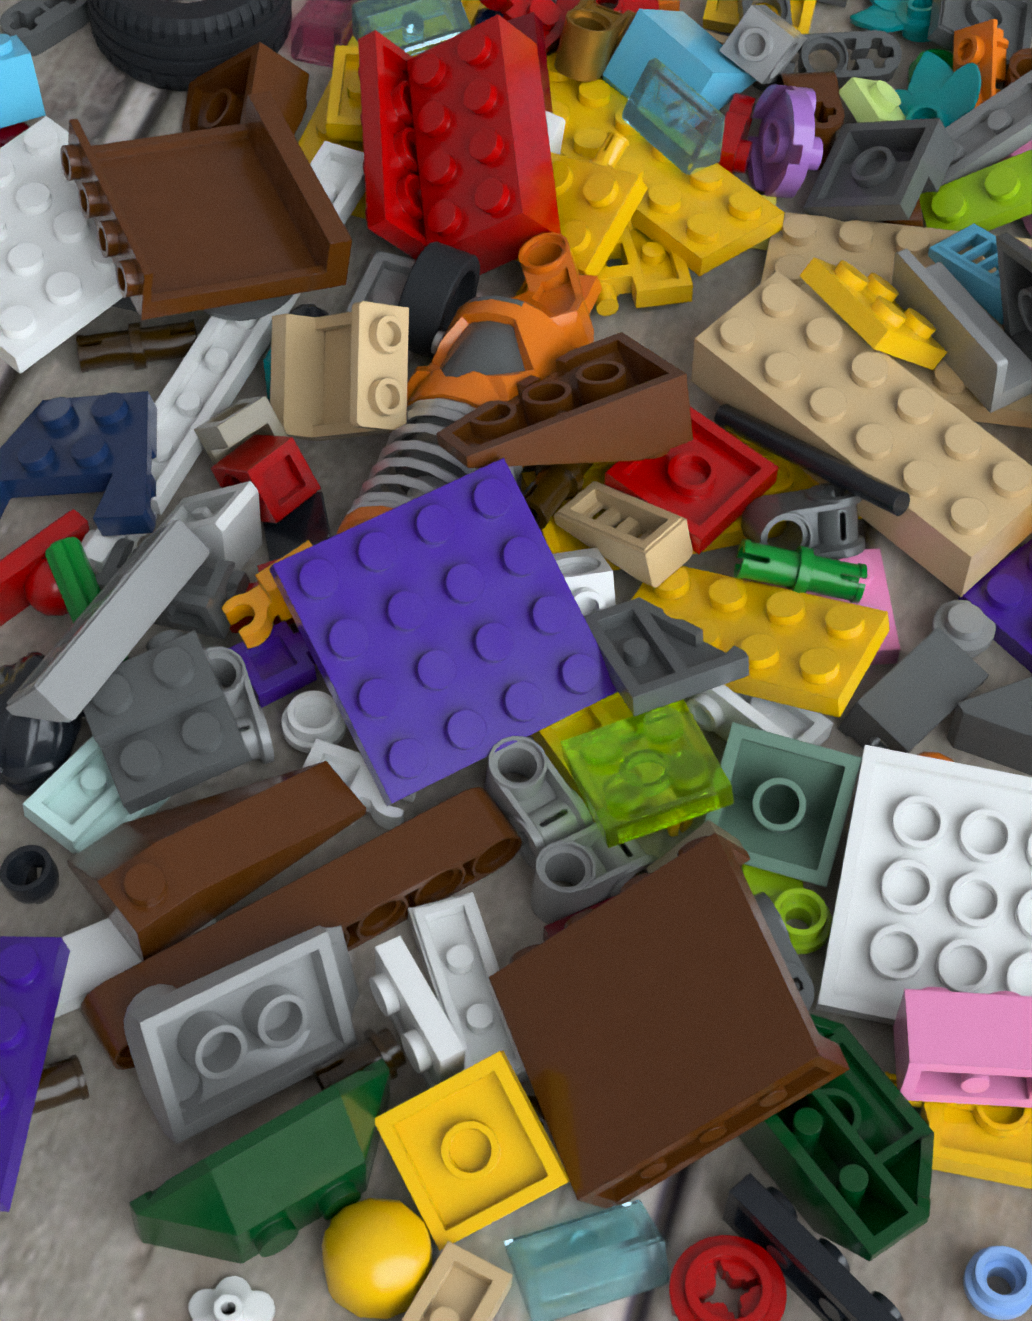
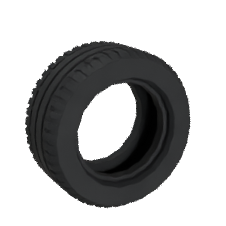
(178, 41)

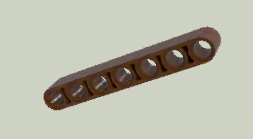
(359, 891)

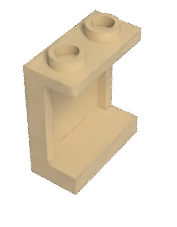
(340, 372)

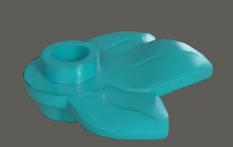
(897, 15)
(939, 91)

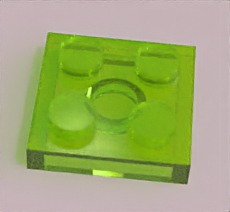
(646, 773)

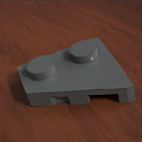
(659, 657)

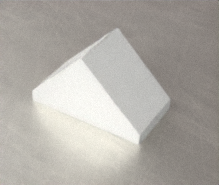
(224, 521)

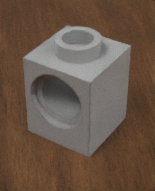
(763, 44)

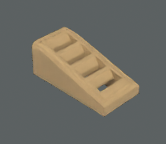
(651, 557)

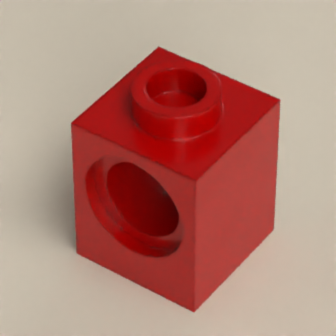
(275, 470)

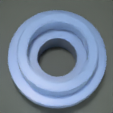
(1004, 1263)

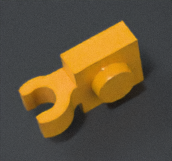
(262, 603)

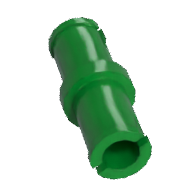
(800, 570)

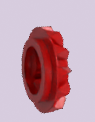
(741, 1265)

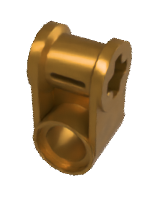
(590, 40)

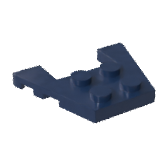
(88, 448)

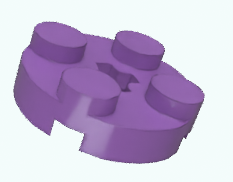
(785, 141)

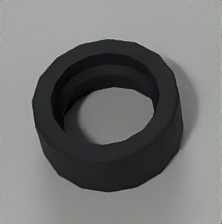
(435, 290)

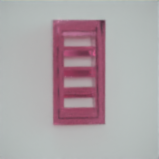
(319, 29)

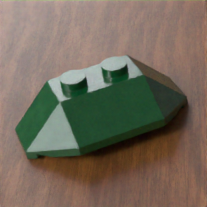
(851, 1154)
(274, 1178)

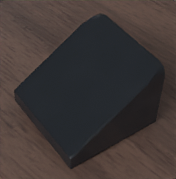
(304, 523)

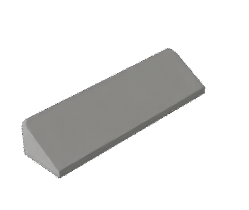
(110, 626)

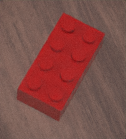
(483, 143)

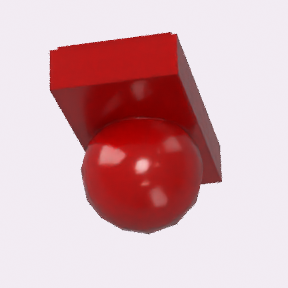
(27, 574)

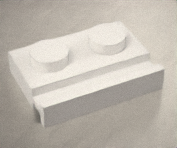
(416, 1014)

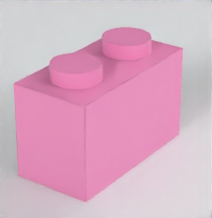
(964, 1047)

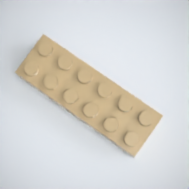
(825, 385)

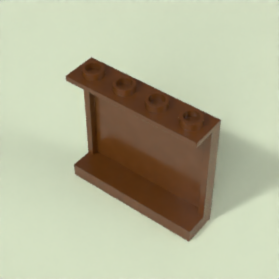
(210, 214)
(661, 1025)

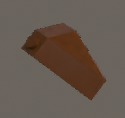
(221, 93)
(599, 406)
(194, 861)

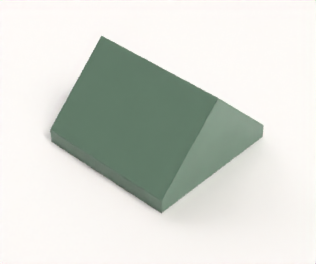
(786, 801)

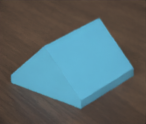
(683, 49)

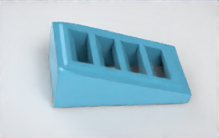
(973, 277)

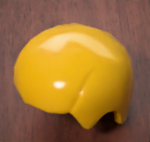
(376, 1257)

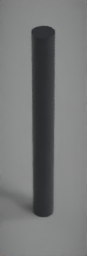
(813, 460)

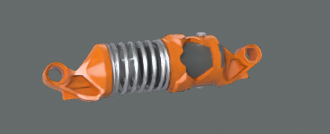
(478, 361)

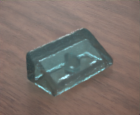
(410, 23)
(675, 119)
(588, 1261)

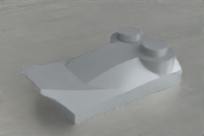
(242, 1030)

